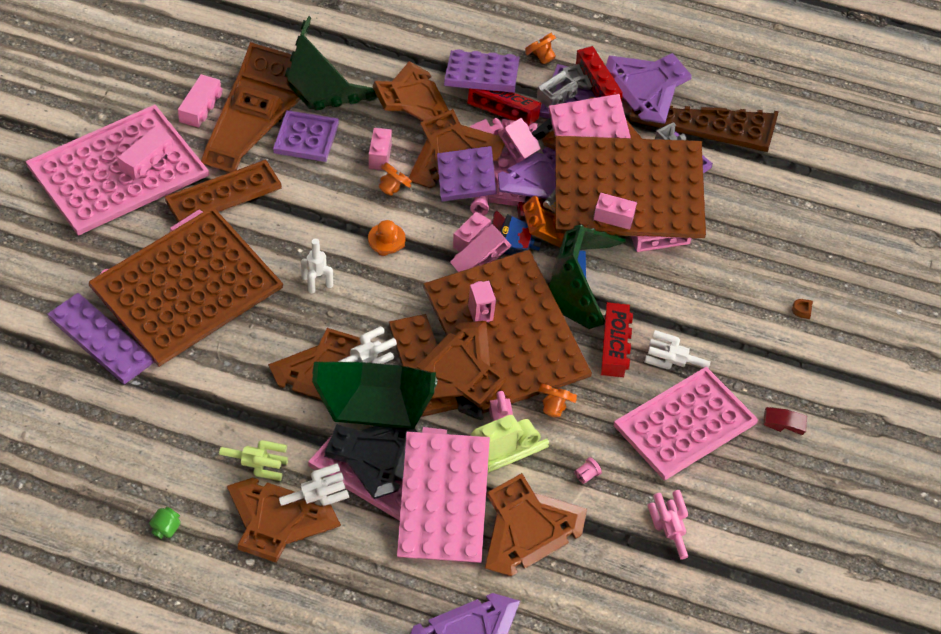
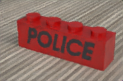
(600, 78)
(505, 104)
(616, 340)

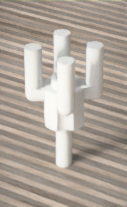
(315, 266)
(369, 351)
(671, 352)
(318, 488)

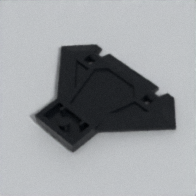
(371, 455)

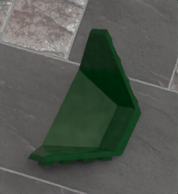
(317, 79)
(568, 280)
(374, 392)

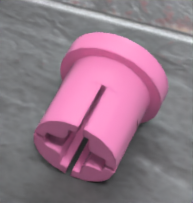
(480, 205)
(588, 470)

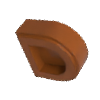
(802, 308)

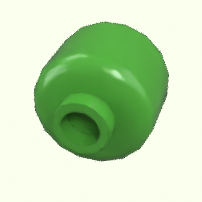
(164, 523)

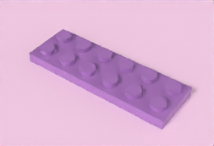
(101, 338)

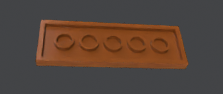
(225, 190)
(414, 343)

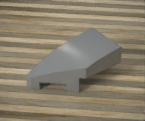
(575, 72)

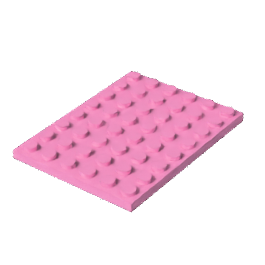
(86, 175)

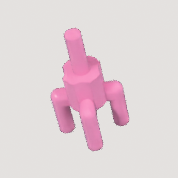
(670, 520)

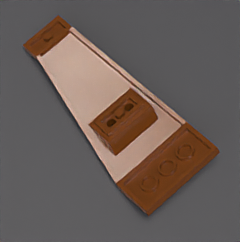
(246, 123)

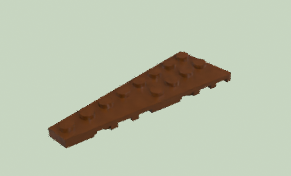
(733, 127)

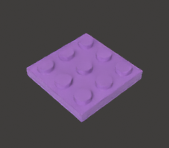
(306, 136)
(466, 173)

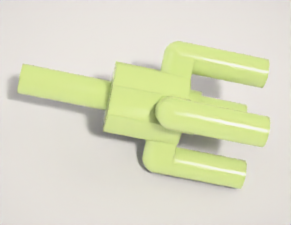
(259, 458)

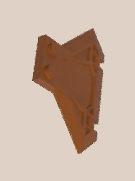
(411, 93)
(447, 135)
(332, 348)
(464, 365)
(528, 525)
(274, 526)

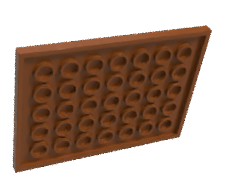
(655, 173)
(185, 285)
(528, 332)

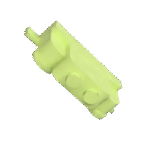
(510, 441)

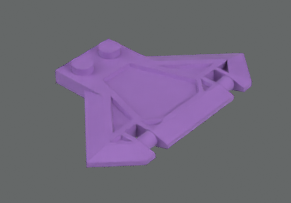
(648, 83)
(531, 176)
(474, 619)

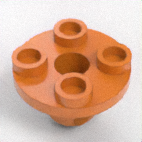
(542, 49)
(391, 181)
(386, 238)
(555, 400)

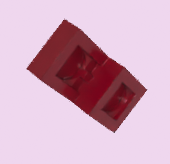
(785, 419)

